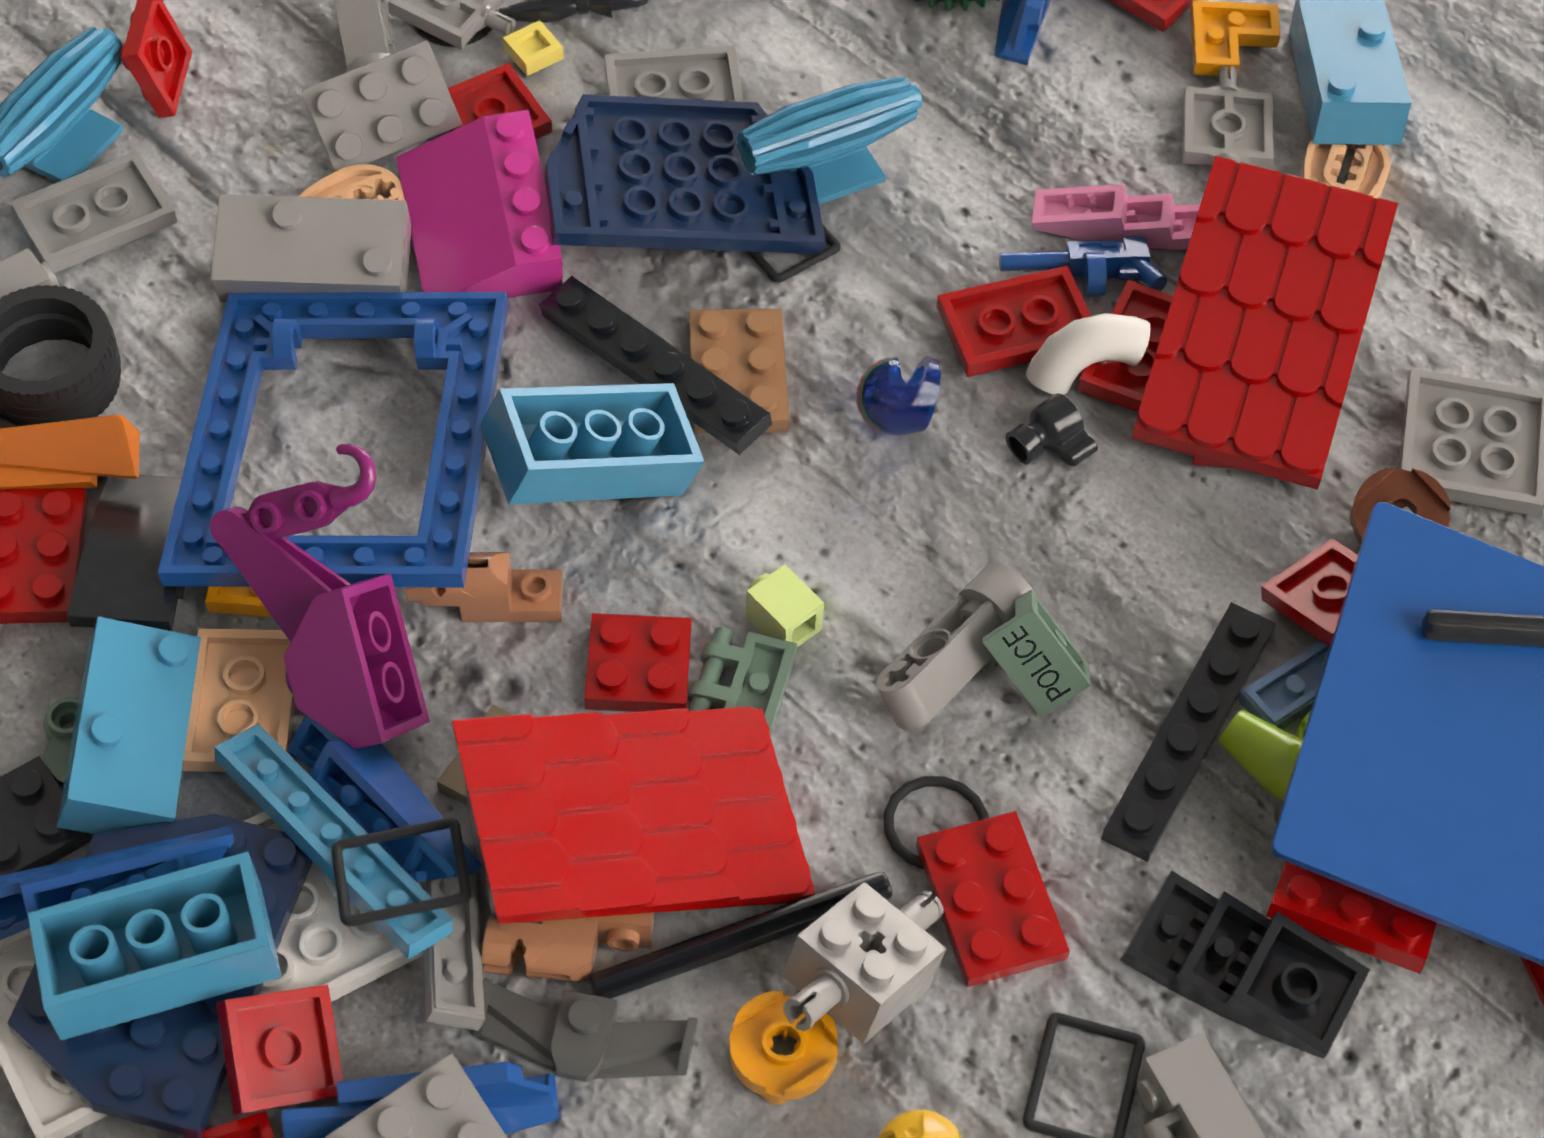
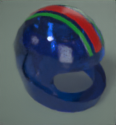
(897, 406)

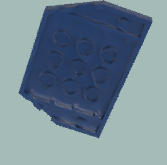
(673, 180)
(172, 1062)

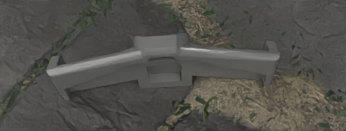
(583, 1036)

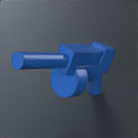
(1093, 263)

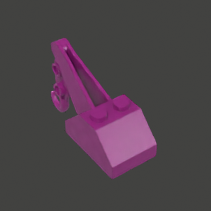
(347, 640)

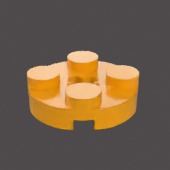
(774, 1075)

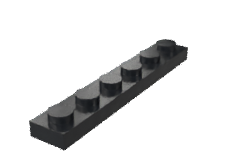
(652, 360)
(1188, 732)

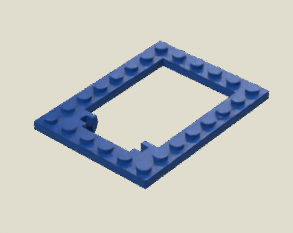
(261, 333)

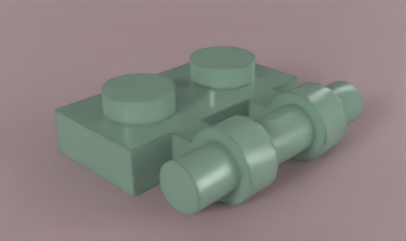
(759, 678)

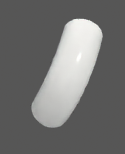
(1085, 343)

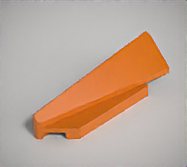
(68, 453)

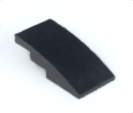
(123, 556)
(1246, 965)

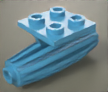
(49, 116)
(832, 135)

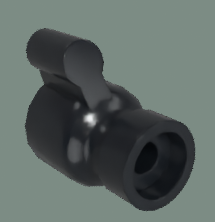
(1055, 426)

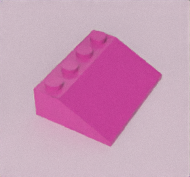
(481, 210)

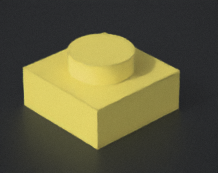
(533, 48)

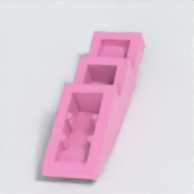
(1110, 214)

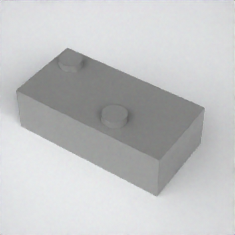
(310, 245)

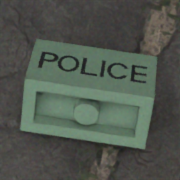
(1038, 656)

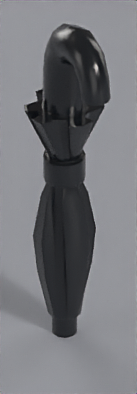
(559, 9)

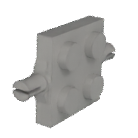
(452, 19)
(1227, 123)

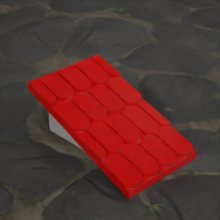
(1265, 322)
(629, 813)

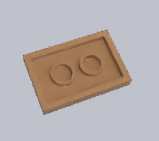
(746, 353)

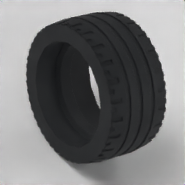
(57, 314)

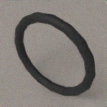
(904, 790)

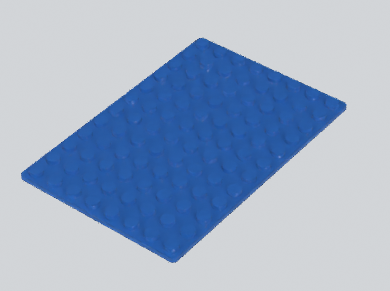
(1424, 750)

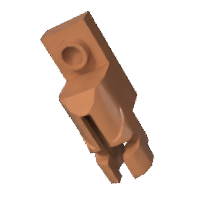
(498, 592)
(561, 947)

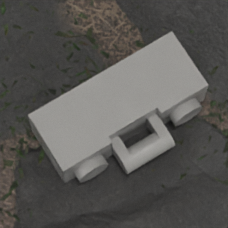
(1193, 1095)

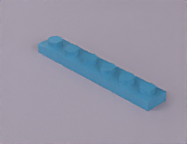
(318, 821)

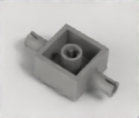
(863, 962)

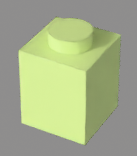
(784, 607)

